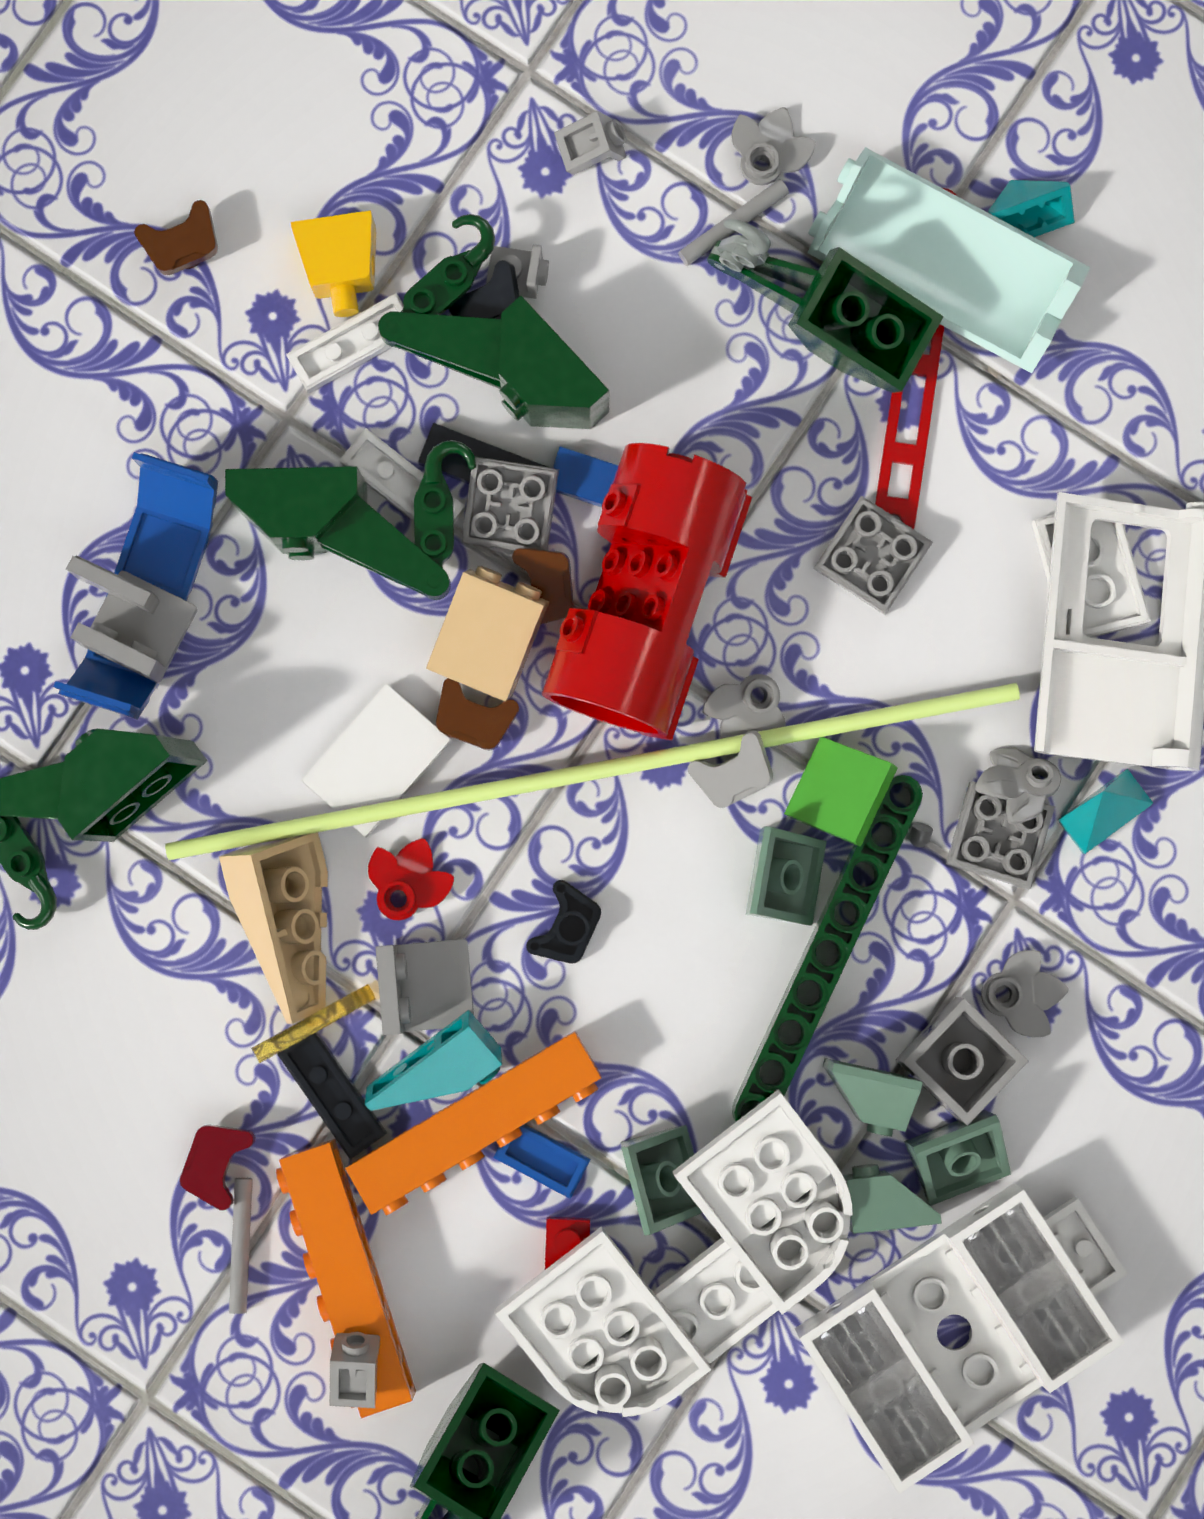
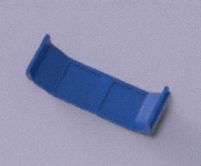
(162, 549)

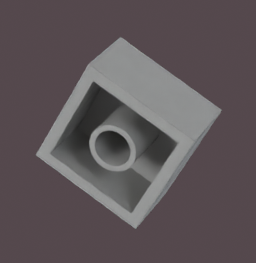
(962, 1060)

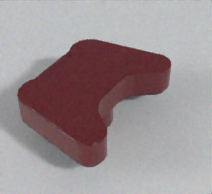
(209, 1161)

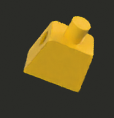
(338, 257)

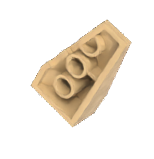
(280, 908)

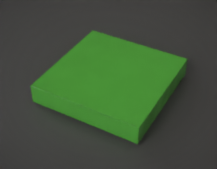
(841, 791)

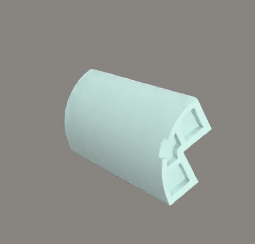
(951, 256)

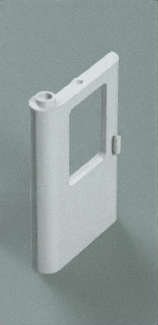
(1114, 695)

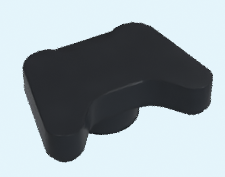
(491, 298)
(571, 928)

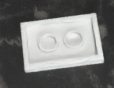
(1113, 585)
(376, 756)

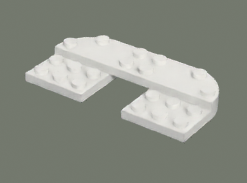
(634, 1349)

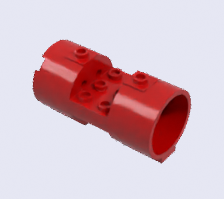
(668, 532)

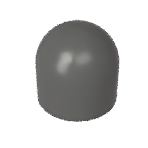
(920, 834)

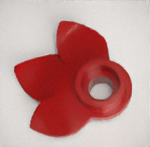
(411, 873)

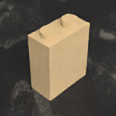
(488, 633)

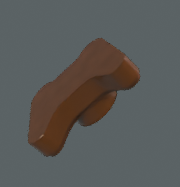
(181, 245)
(552, 575)
(472, 722)

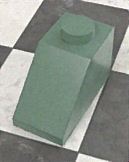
(884, 1202)

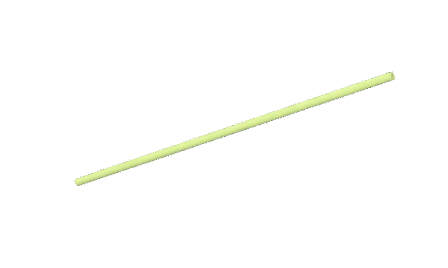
(587, 772)

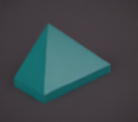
(1035, 206)
(1105, 811)

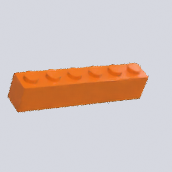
(473, 1123)
(343, 1263)

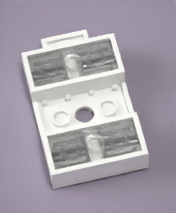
(1030, 1315)

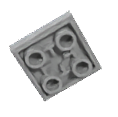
(510, 505)
(873, 555)
(992, 846)

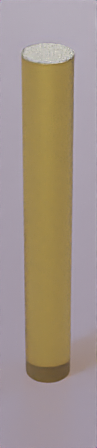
(313, 1023)

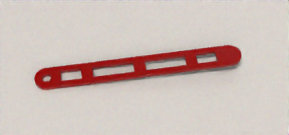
(908, 453)

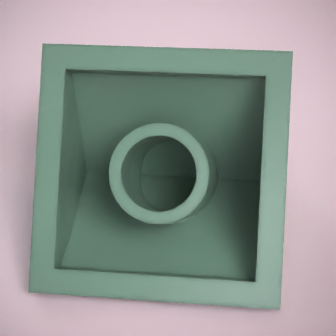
(786, 876)
(959, 1157)
(656, 1191)

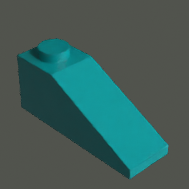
(439, 1067)

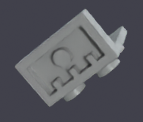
(136, 637)
(423, 985)

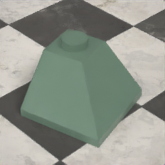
(875, 1095)

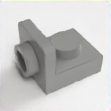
(590, 142)
(529, 268)
(354, 1370)

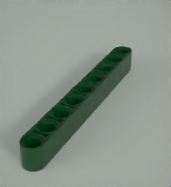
(843, 937)

